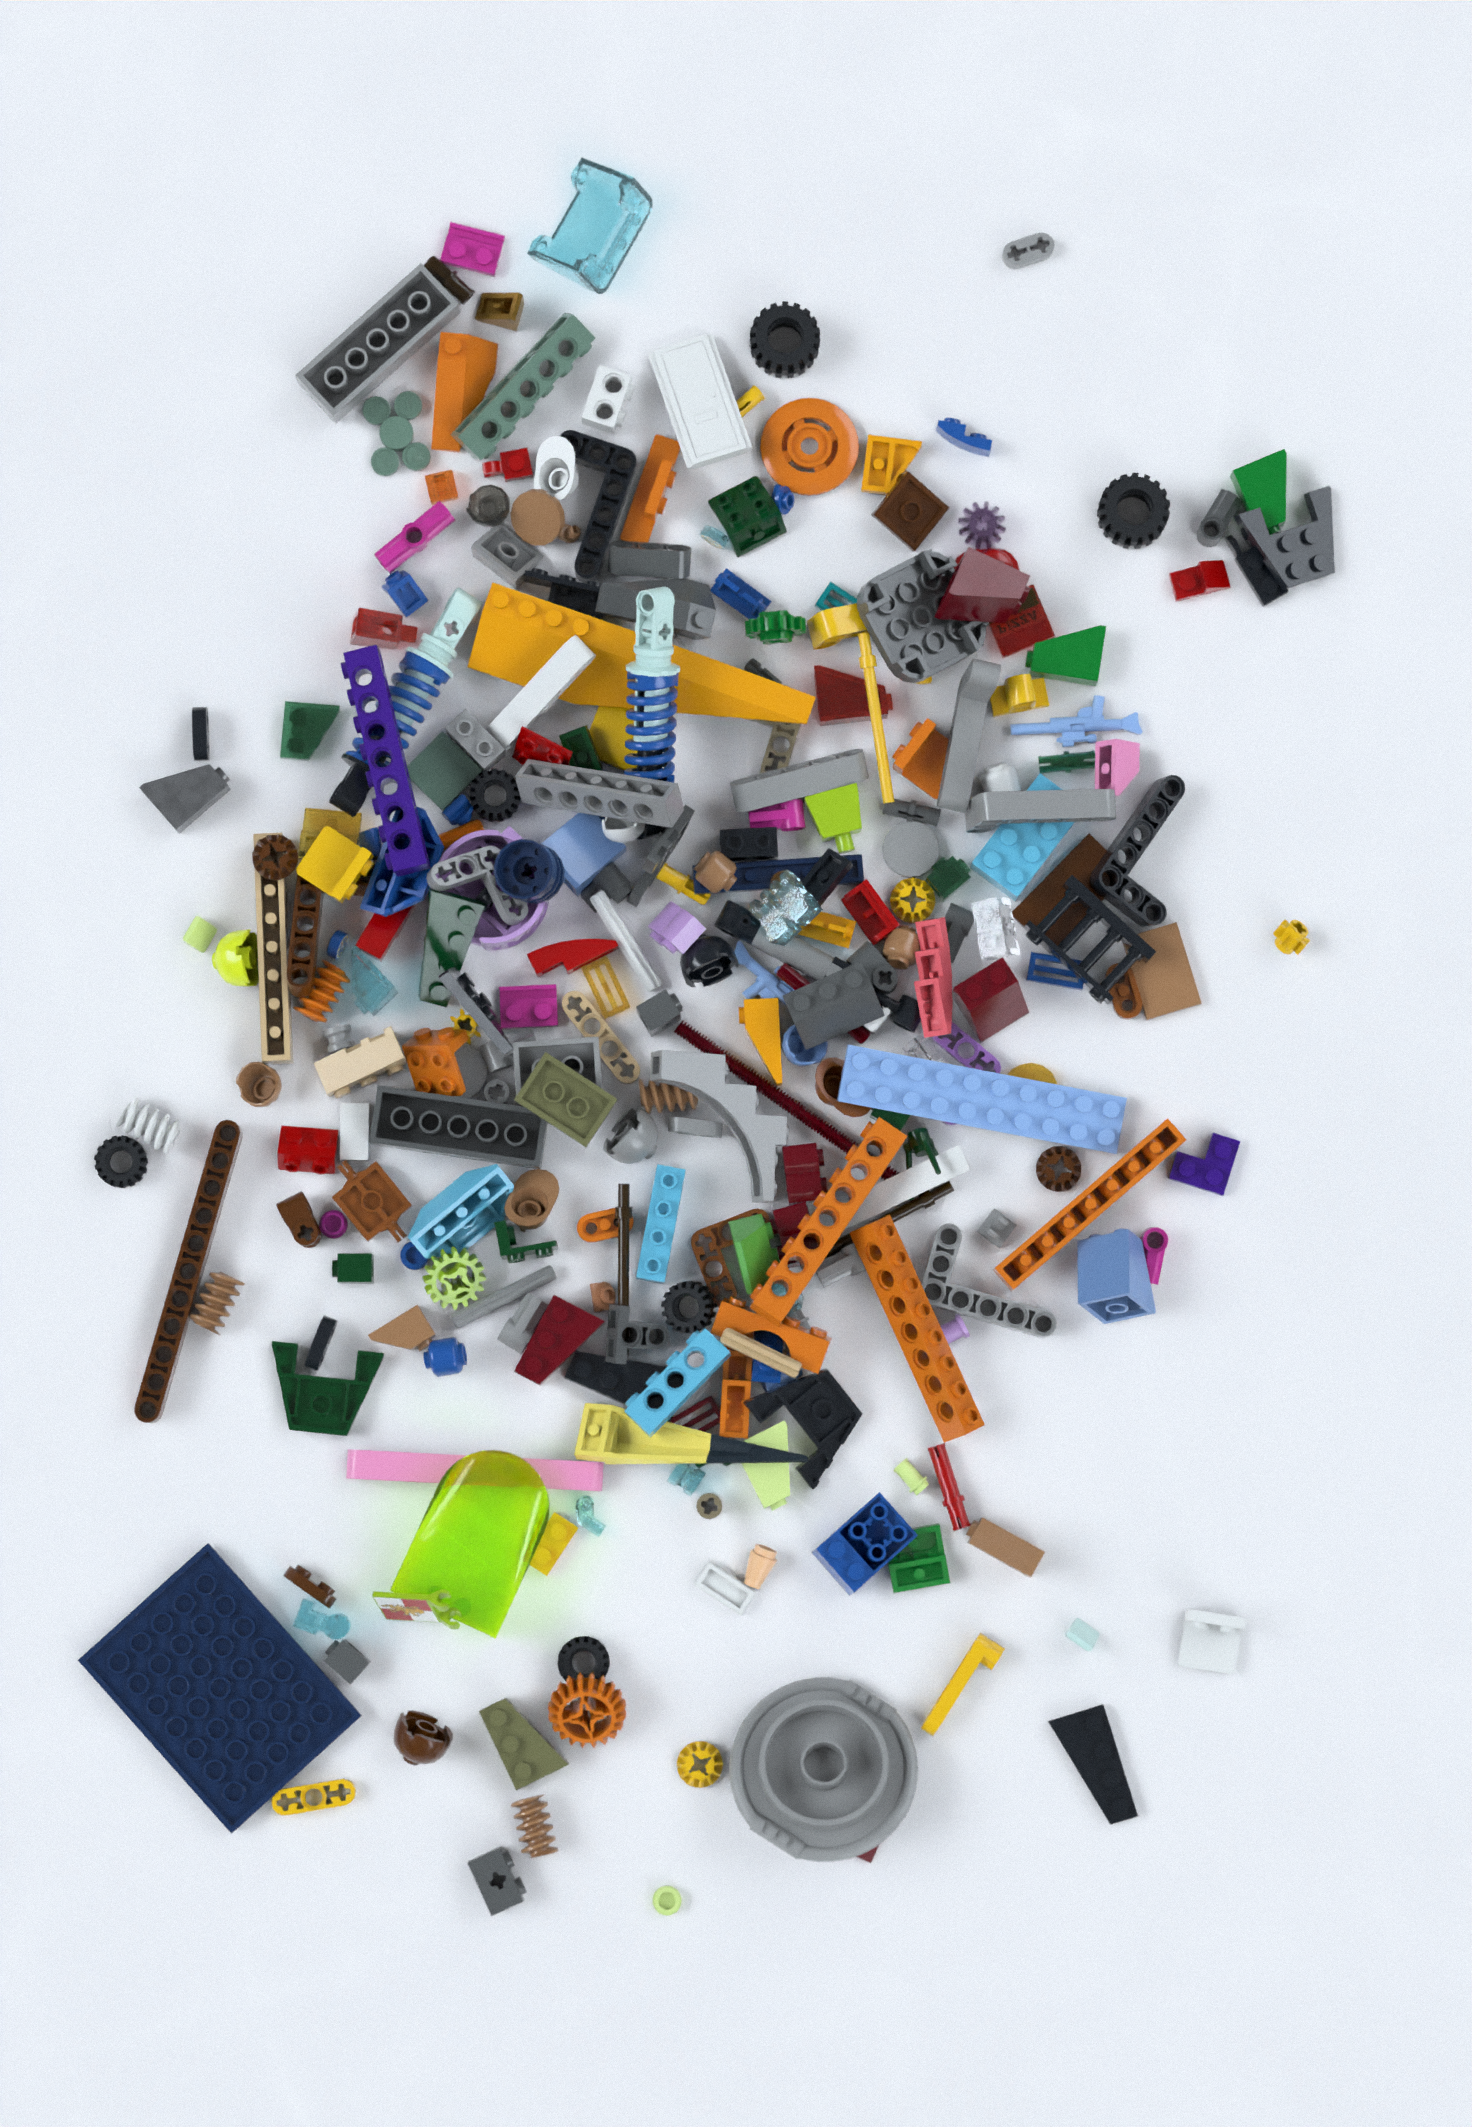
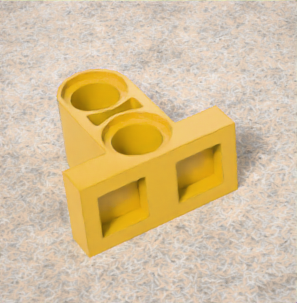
(1019, 695)

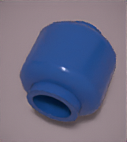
(445, 1356)

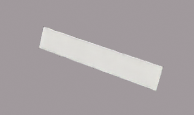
(907, 1185)

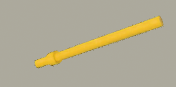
(867, 663)

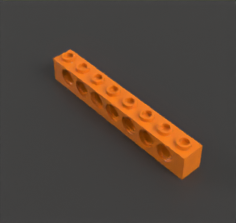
(1089, 1204)
(775, 1307)
(917, 1329)

